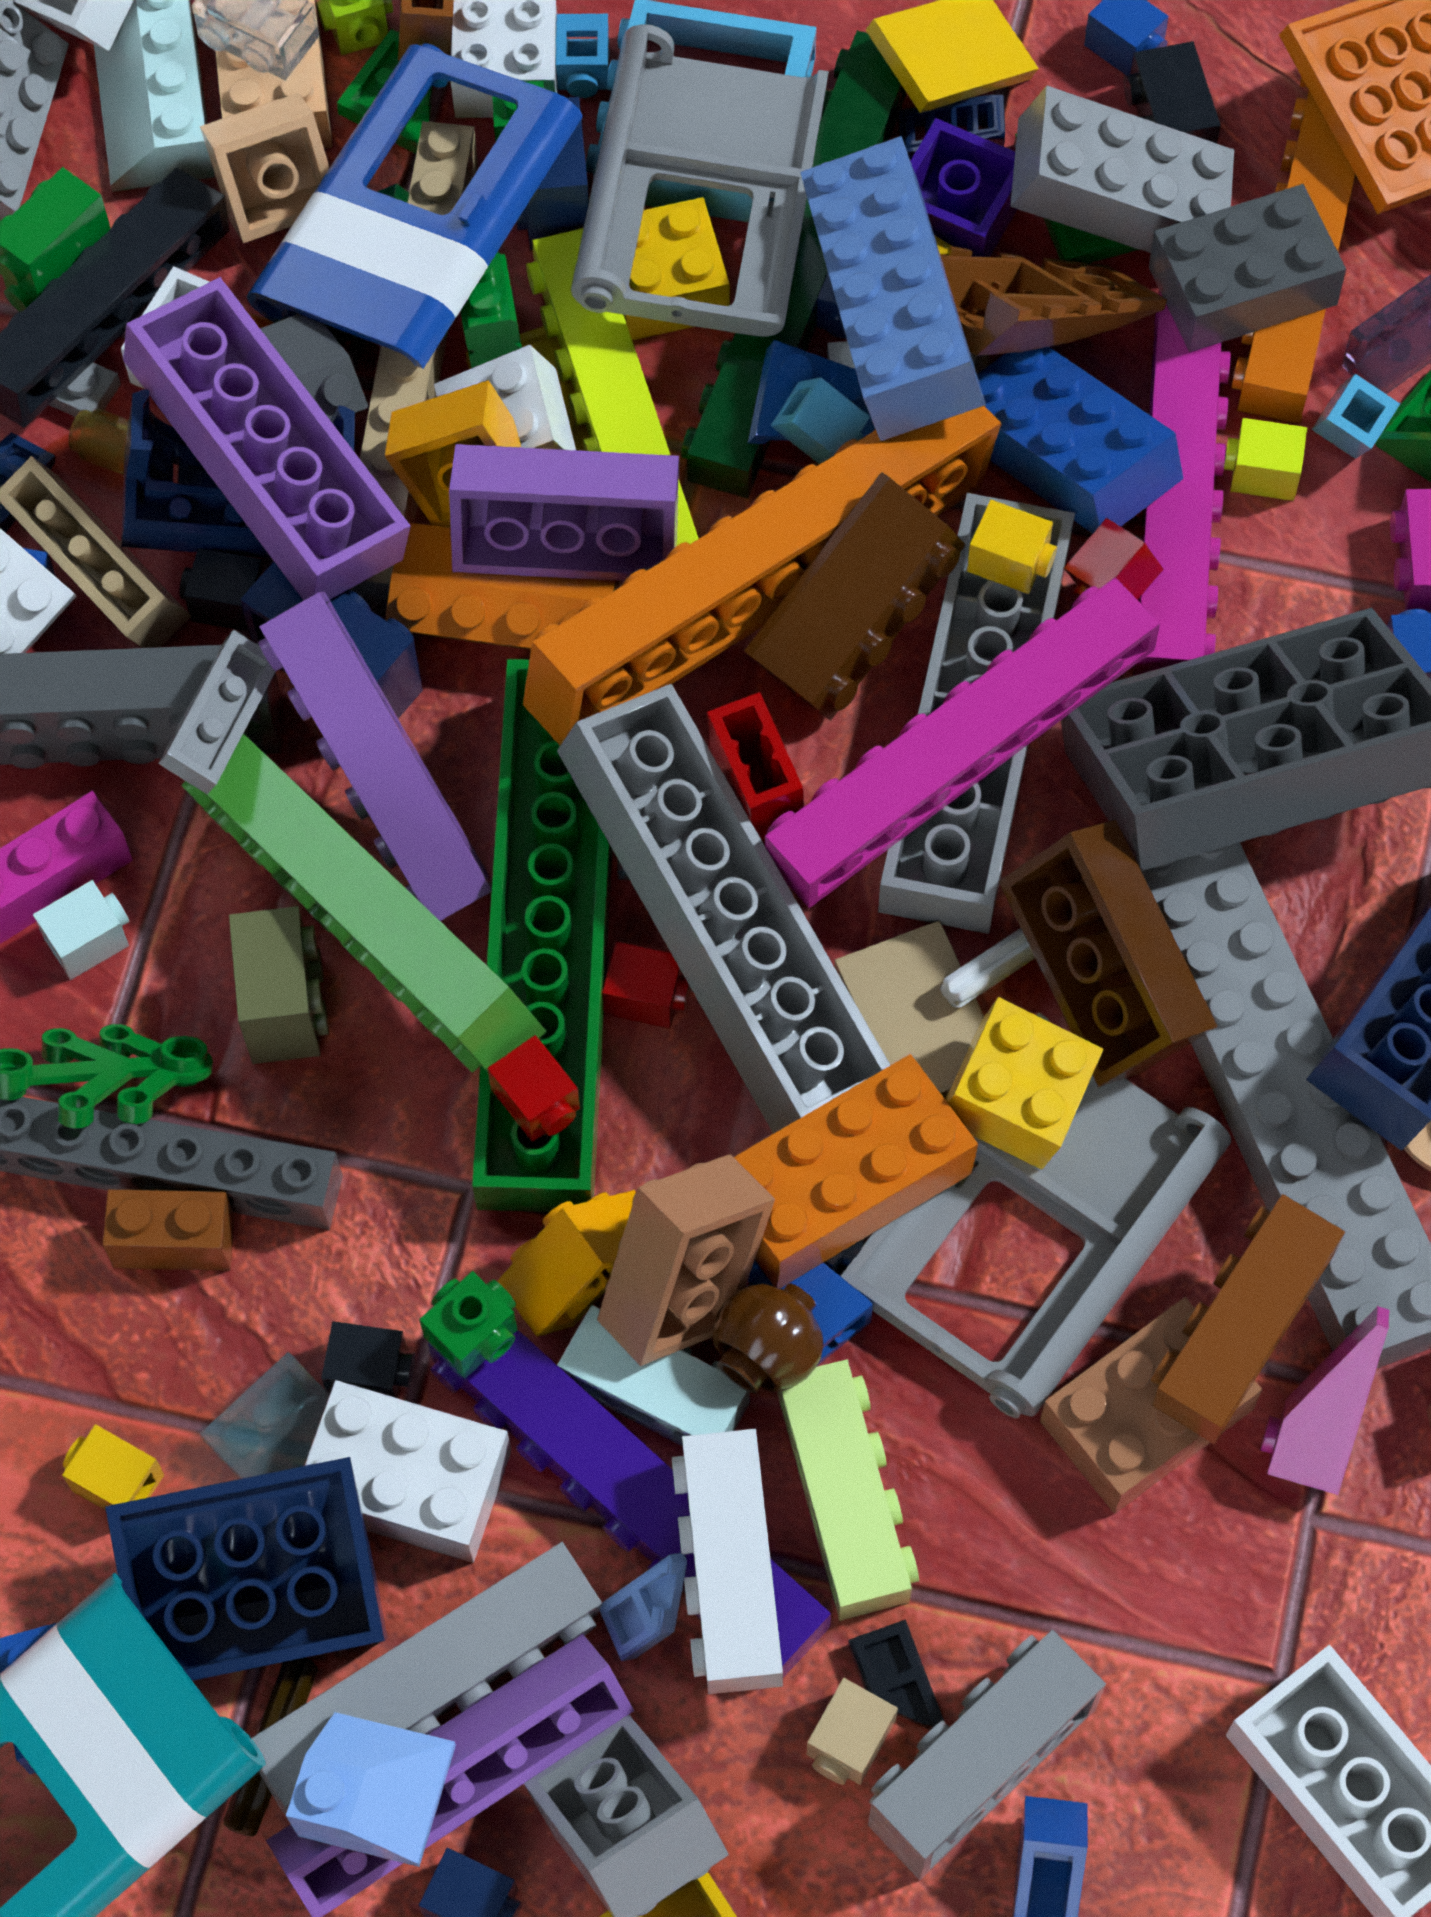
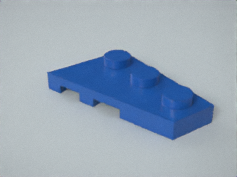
(780, 374)

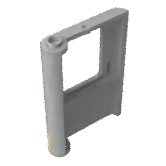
(1112, 1183)

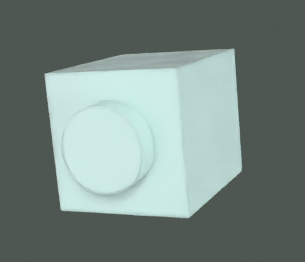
(83, 928)

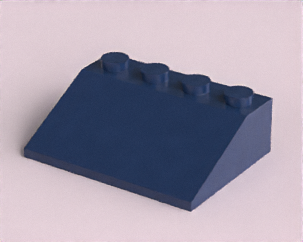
(252, 1568)

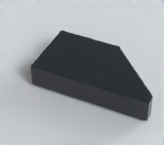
(895, 1673)

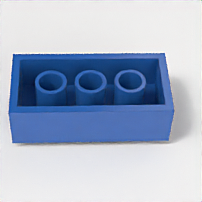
(1077, 438)

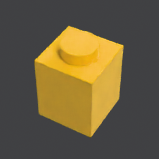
(1011, 547)
(110, 1469)

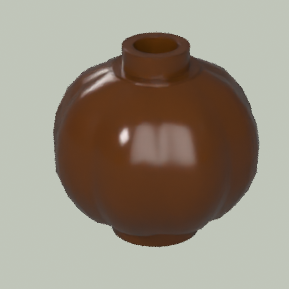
(768, 1337)

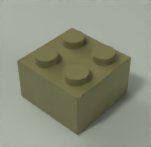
(278, 984)

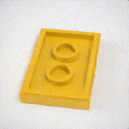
(951, 51)

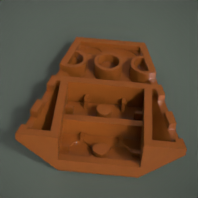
(1022, 307)

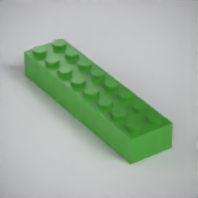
(367, 910)

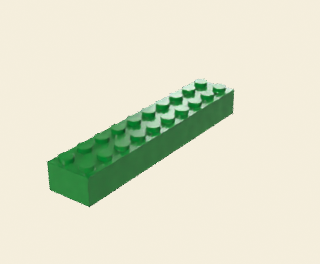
(552, 953)

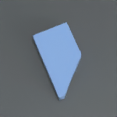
(645, 1608)

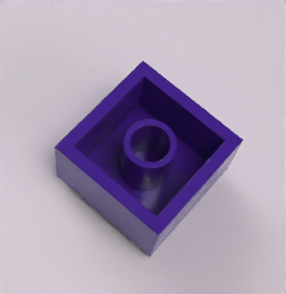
(965, 187)

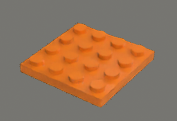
(1374, 89)

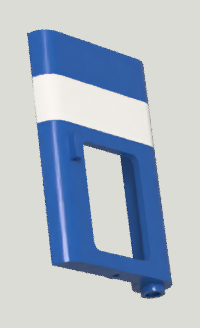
(390, 265)

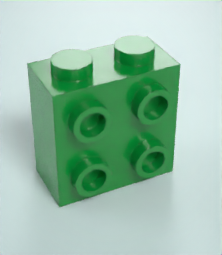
(48, 235)

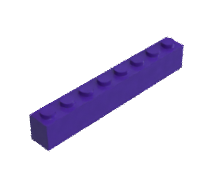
(607, 1470)

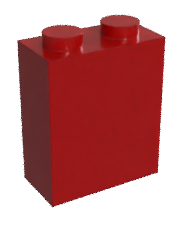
(754, 761)

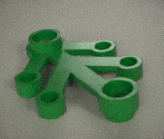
(106, 1067)

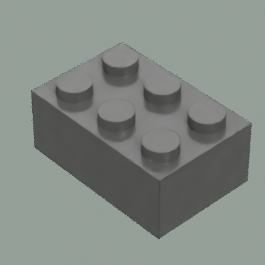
(1246, 267)

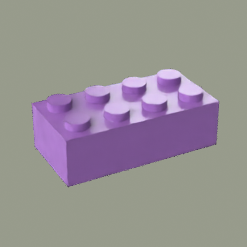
(561, 511)

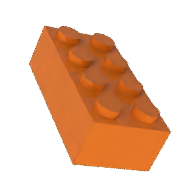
(855, 1167)

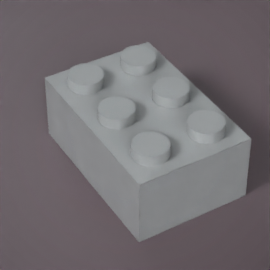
(626, 1819)

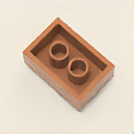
(683, 1257)
(1108, 1417)

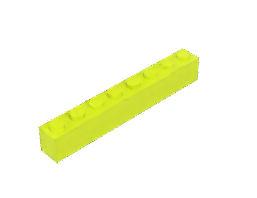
(600, 363)

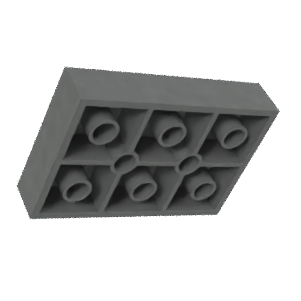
(1255, 738)

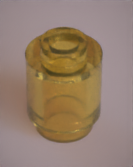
(100, 438)

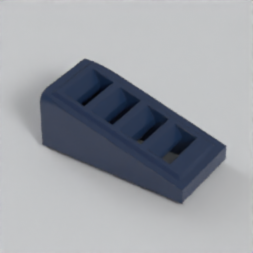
(971, 112)

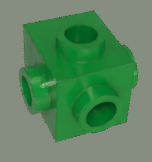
(470, 1322)

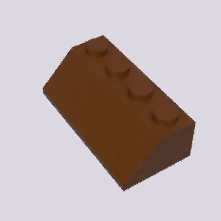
(856, 597)

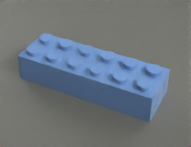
(891, 289)

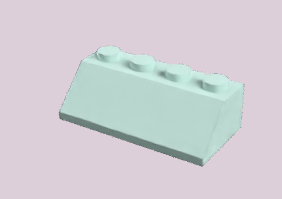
(153, 96)

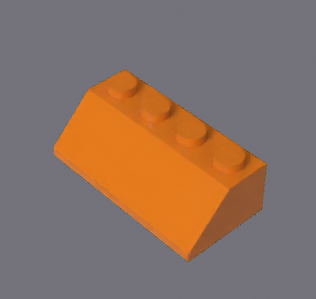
(478, 605)

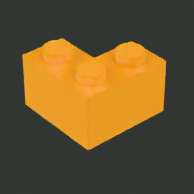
(568, 1262)

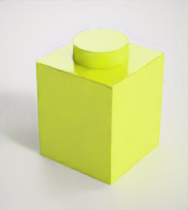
(1266, 459)

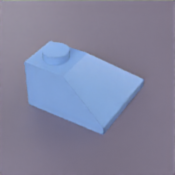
(370, 1788)

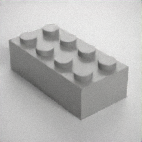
(1114, 170)
(985, 1753)

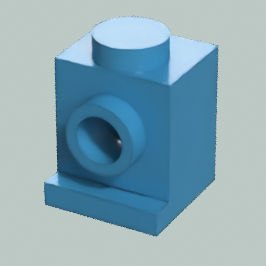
(582, 63)

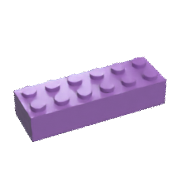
(265, 441)

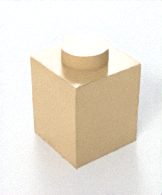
(850, 1733)

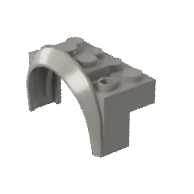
(28, 78)

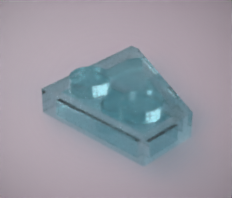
(270, 1422)

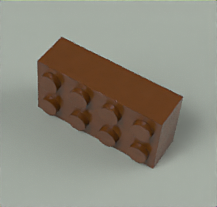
(1107, 951)

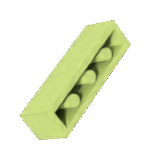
(846, 1493)

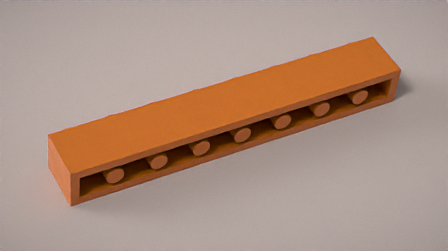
(1284, 354)

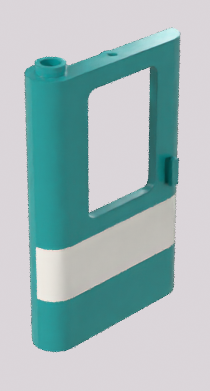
(118, 1747)

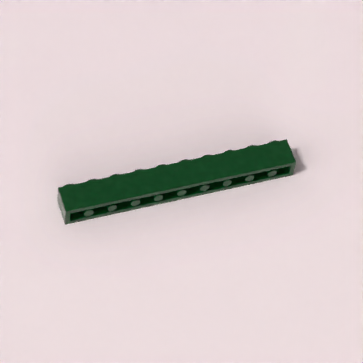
(853, 118)

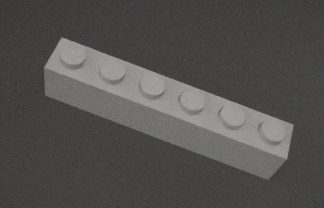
(444, 1662)

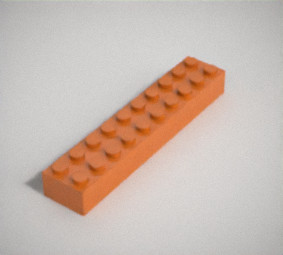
(737, 573)

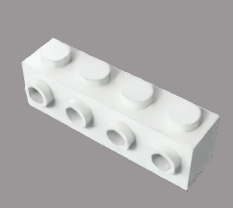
(731, 1562)

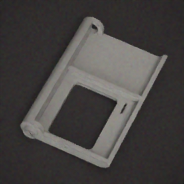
(705, 130)

